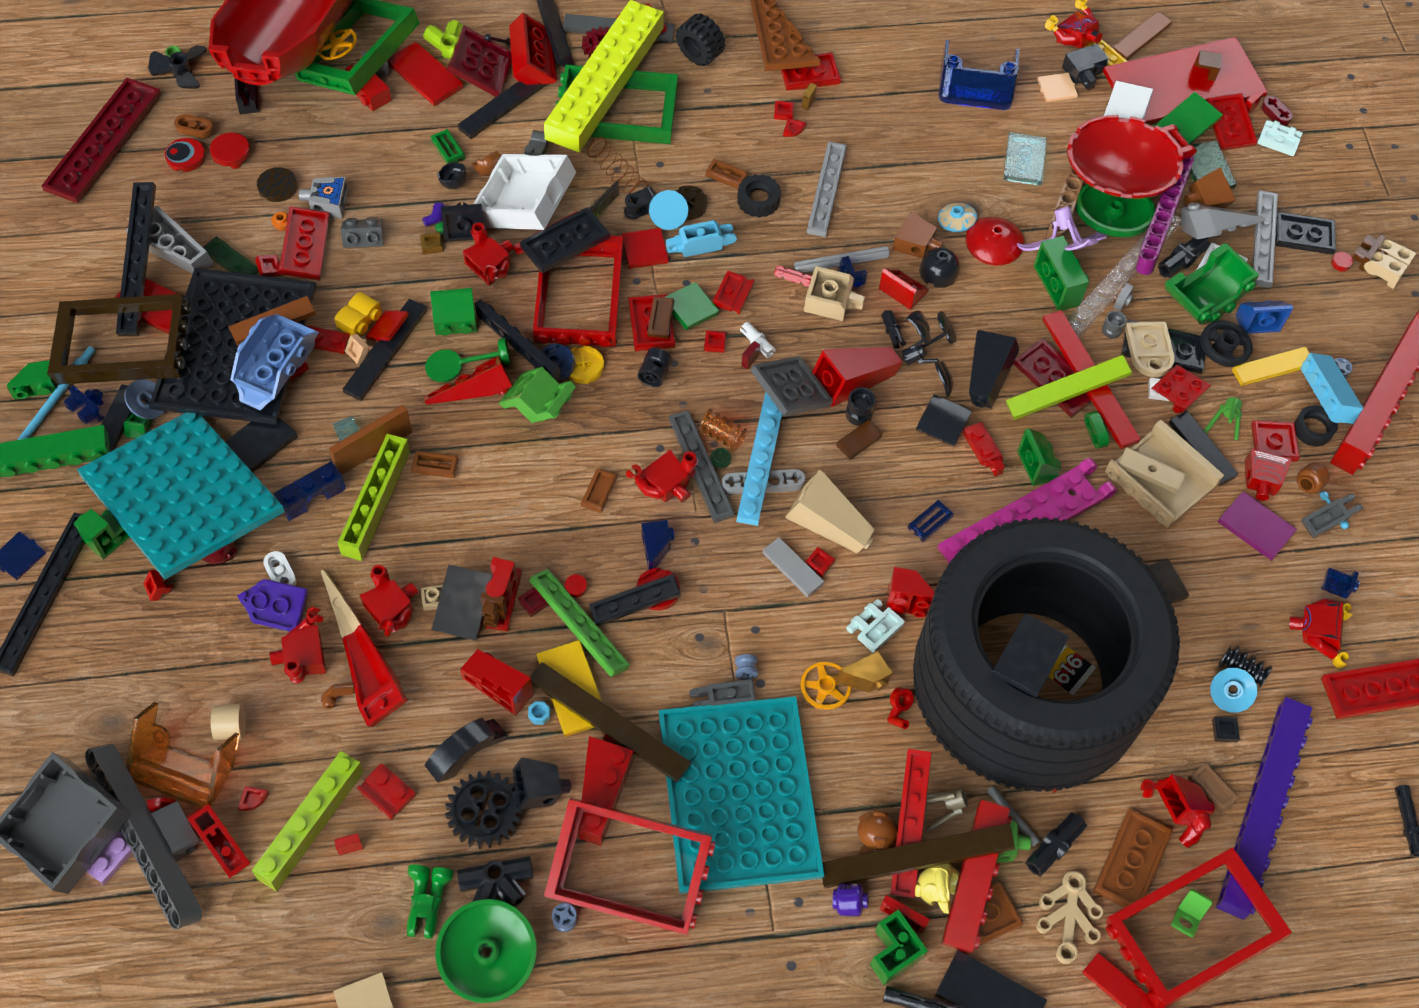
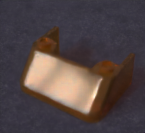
(174, 771)

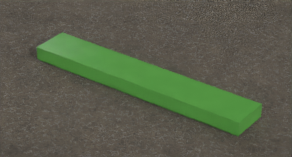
(579, 623)

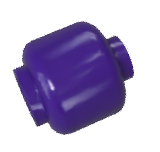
(850, 900)

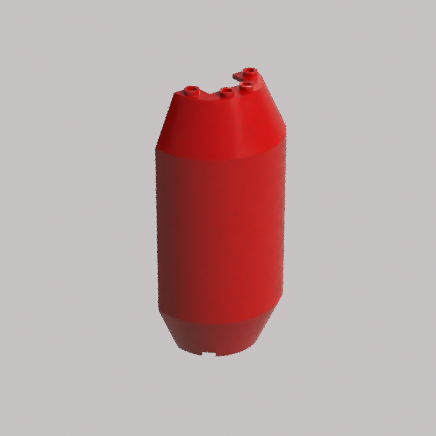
(271, 37)

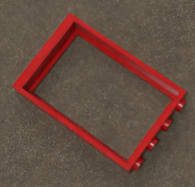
(610, 248)
(565, 846)
(1144, 971)

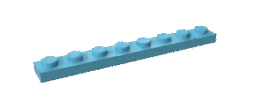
(760, 463)

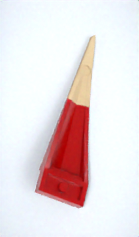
(374, 682)

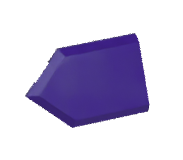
(275, 604)

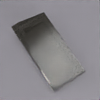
(605, 199)

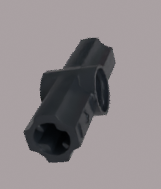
(1183, 256)
(1056, 844)

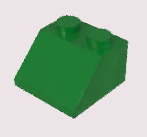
(453, 311)
(1038, 457)

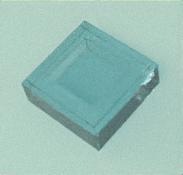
(345, 428)

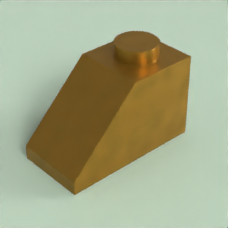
(866, 674)

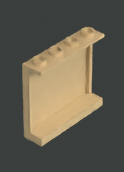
(1172, 450)

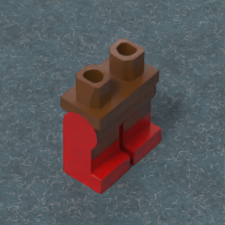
(498, 591)

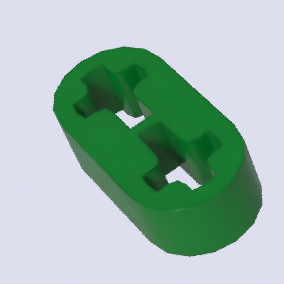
(1096, 429)

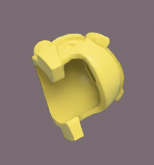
(936, 884)

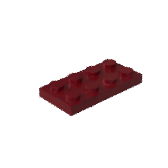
(1045, 365)

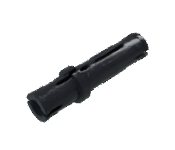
(1409, 818)
(912, 1000)

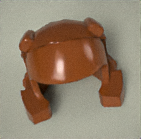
(877, 831)

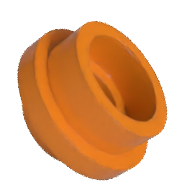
(279, 220)

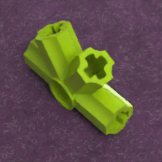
(443, 41)

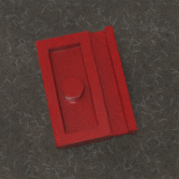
(733, 292)
(386, 791)

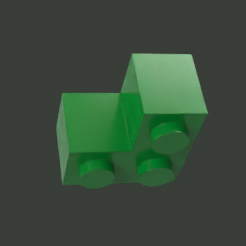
(101, 532)
(902, 950)

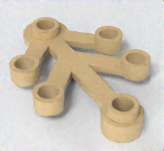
(1071, 913)

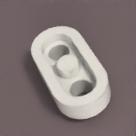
(282, 572)

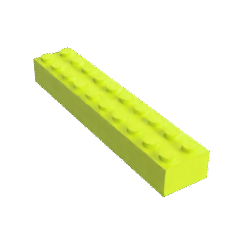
(603, 76)

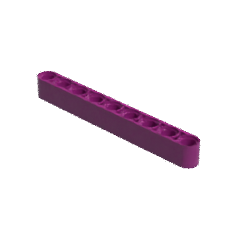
(1161, 222)

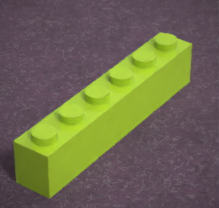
(374, 497)
(308, 821)

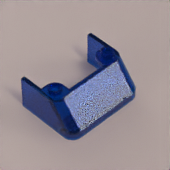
(977, 86)

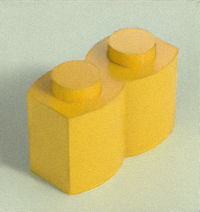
(358, 314)

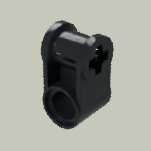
(639, 203)

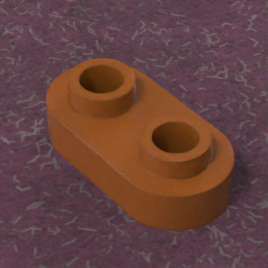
(194, 126)

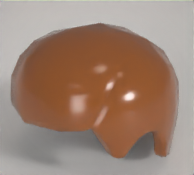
(485, 166)

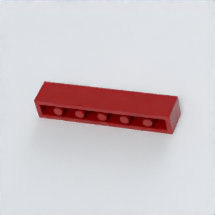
(974, 886)

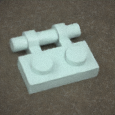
(1280, 137)
(880, 630)

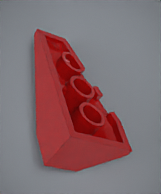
(486, 380)

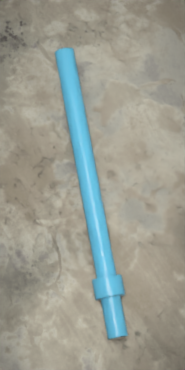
(52, 400)

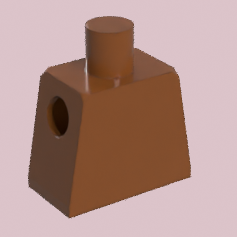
(1211, 191)
(916, 237)

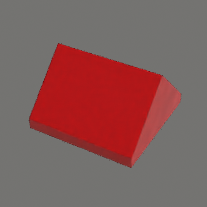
(902, 287)

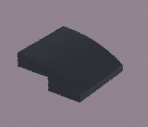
(943, 420)

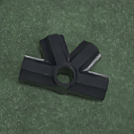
(503, 886)

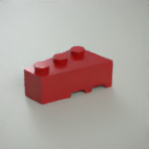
(498, 681)

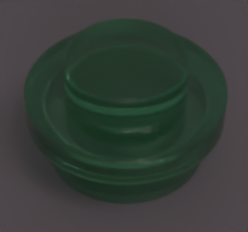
(720, 458)

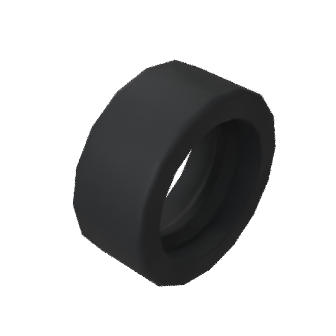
(1308, 436)

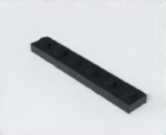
(522, 345)

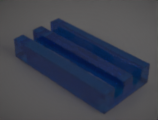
(919, 531)

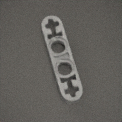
(779, 474)

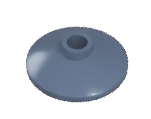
(138, 391)

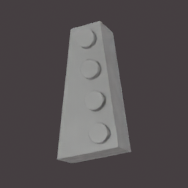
(175, 244)

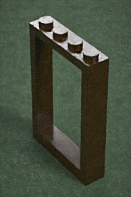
(63, 373)

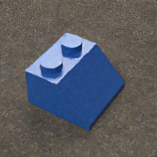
(1263, 316)

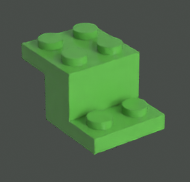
(537, 395)

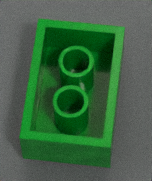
(1061, 273)

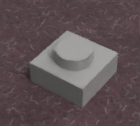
(1124, 297)

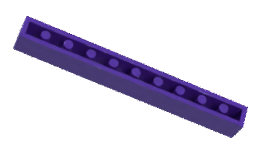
(1267, 801)

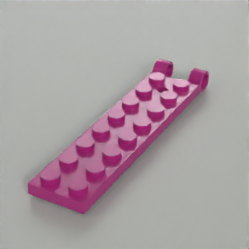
(1046, 501)

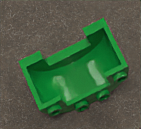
(1214, 286)

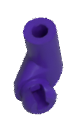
(436, 215)

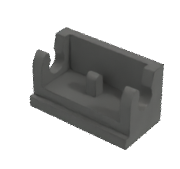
(176, 830)

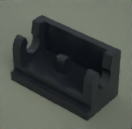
(246, 97)

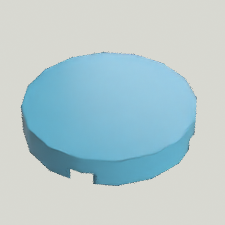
(668, 210)

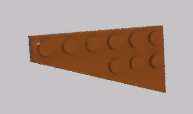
(779, 39)

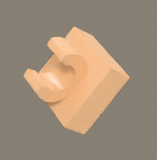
(357, 348)

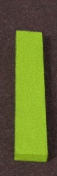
(1068, 387)

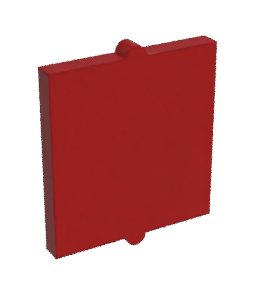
(387, 325)

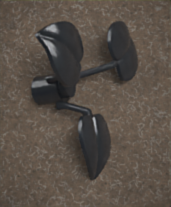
(917, 351)

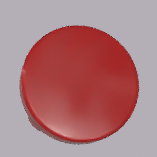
(230, 149)

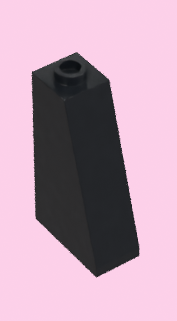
(990, 366)

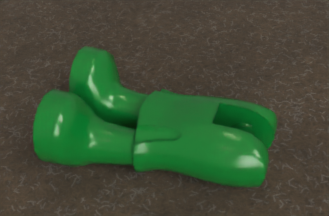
(423, 904)

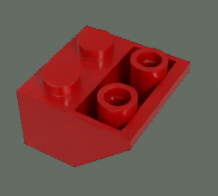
(909, 593)

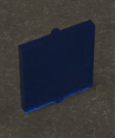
(19, 555)

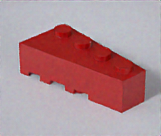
(603, 782)

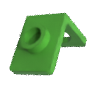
(1192, 909)

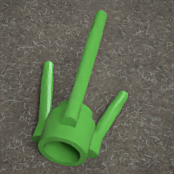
(1231, 410)

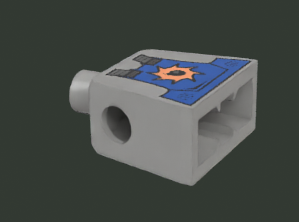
(327, 195)

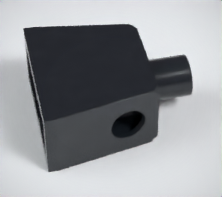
(538, 784)

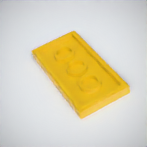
(572, 664)

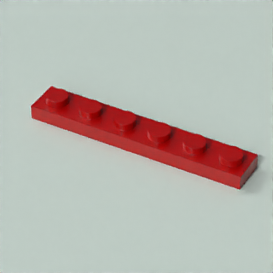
(912, 815)

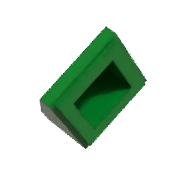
(136, 426)

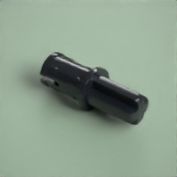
(893, 329)

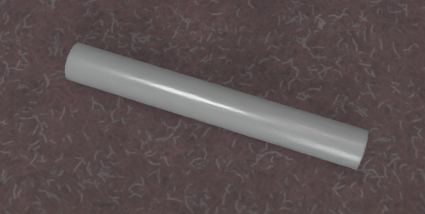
(1021, 825)

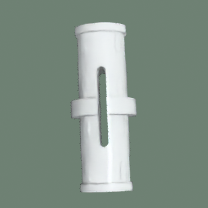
(753, 335)

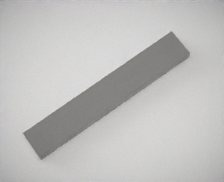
(826, 189)
(1265, 238)

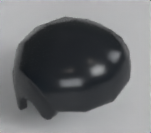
(452, 175)

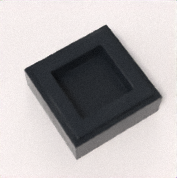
(1225, 729)

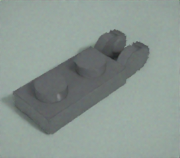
(1330, 516)
(724, 693)

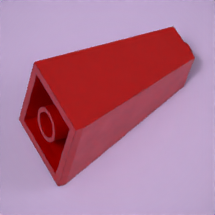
(852, 368)

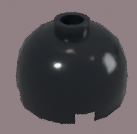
(939, 267)

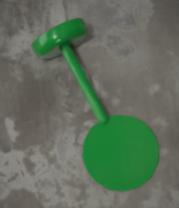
(446, 364)

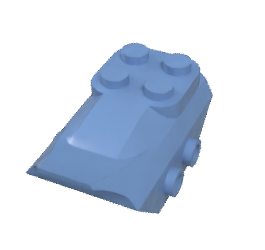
(269, 358)

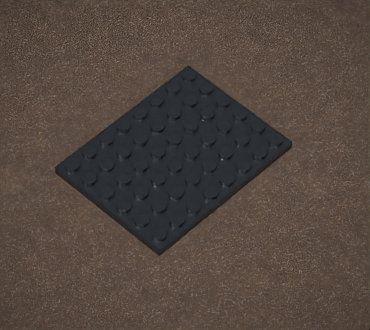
(218, 302)

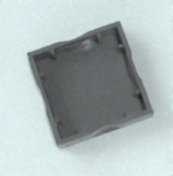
(61, 823)

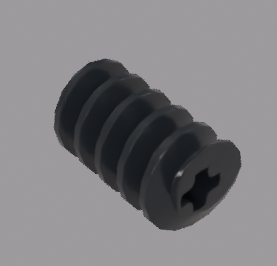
(1236, 660)

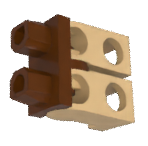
(1384, 258)

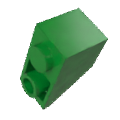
(32, 381)

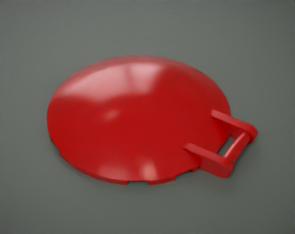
(1128, 156)

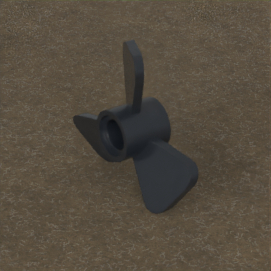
(179, 65)

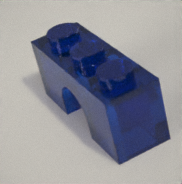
(322, 481)

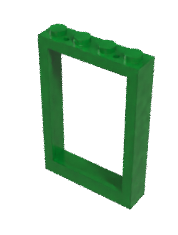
(377, 55)
(642, 81)

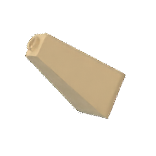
(830, 514)

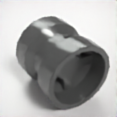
(1114, 324)

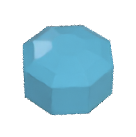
(539, 713)

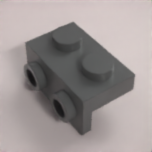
(362, 232)

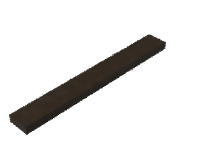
(610, 722)
(918, 855)

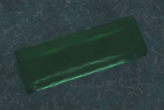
(229, 257)

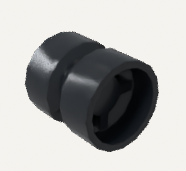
(654, 367)
(860, 406)

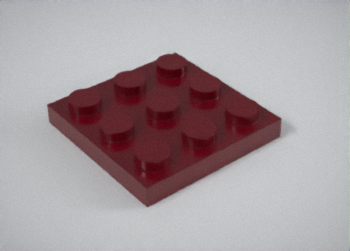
(479, 61)

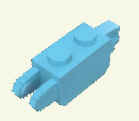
(701, 238)

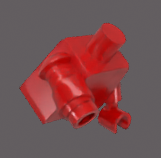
(486, 256)
(666, 476)
(388, 602)
(302, 649)
(1185, 804)

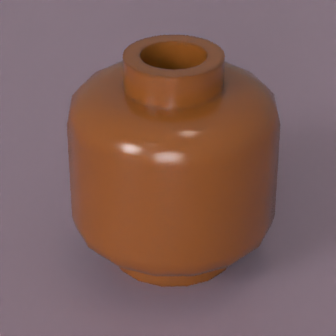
(1312, 478)

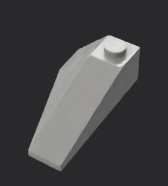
(1209, 221)

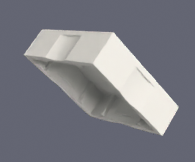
(524, 190)

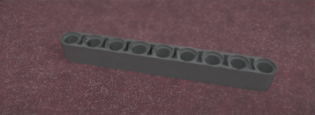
(145, 838)

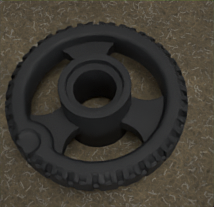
(1225, 343)

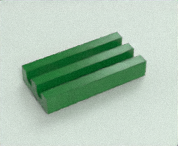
(453, 158)

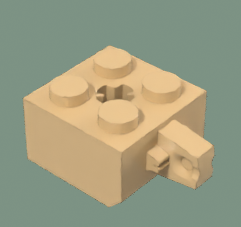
(831, 294)

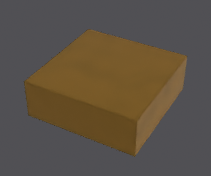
(809, 96)
(431, 243)

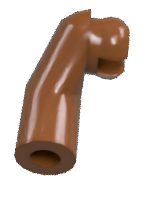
(333, 692)

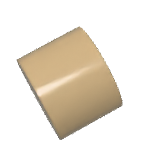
(227, 720)

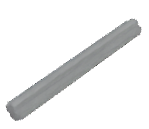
(834, 260)

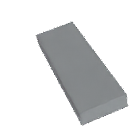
(793, 567)

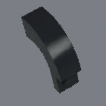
(462, 745)

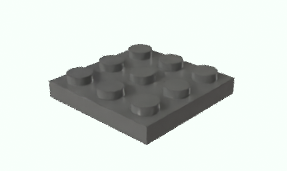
(791, 385)

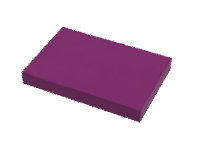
(1257, 525)

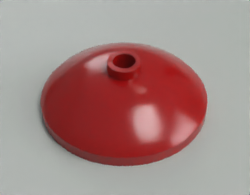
(994, 241)

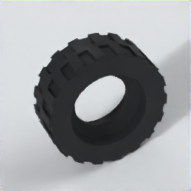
(759, 208)

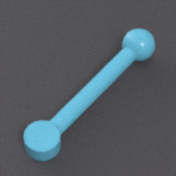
(1324, 496)

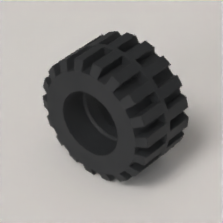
(700, 39)

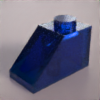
(656, 541)

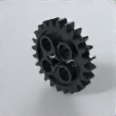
(464, 803)

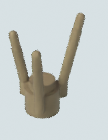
(954, 800)

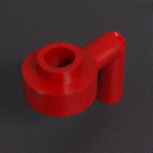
(902, 704)

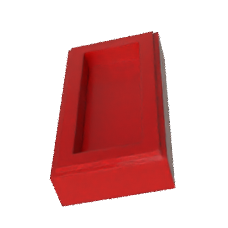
(916, 920)

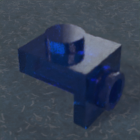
(846, 267)
(1340, 583)

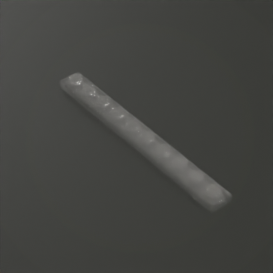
(1110, 286)

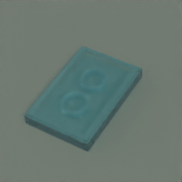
(1024, 158)

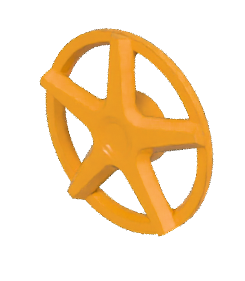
(338, 44)
(824, 685)

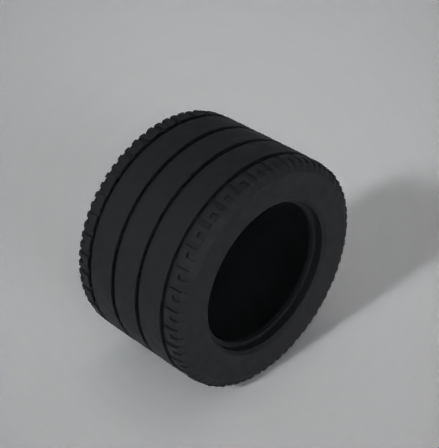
(1079, 582)

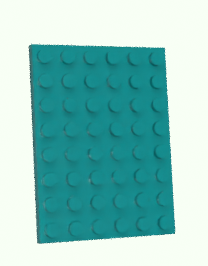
(180, 493)
(745, 790)

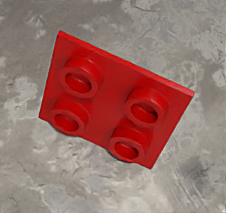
(1180, 388)

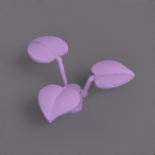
(1065, 220)

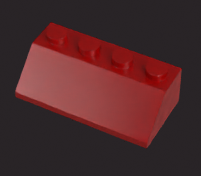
(531, 52)

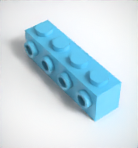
(1331, 388)

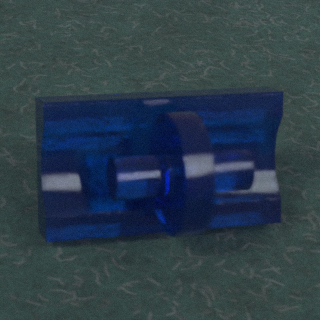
(88, 403)

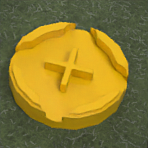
(588, 365)

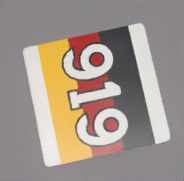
(1070, 670)

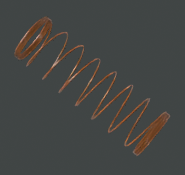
(633, 187)

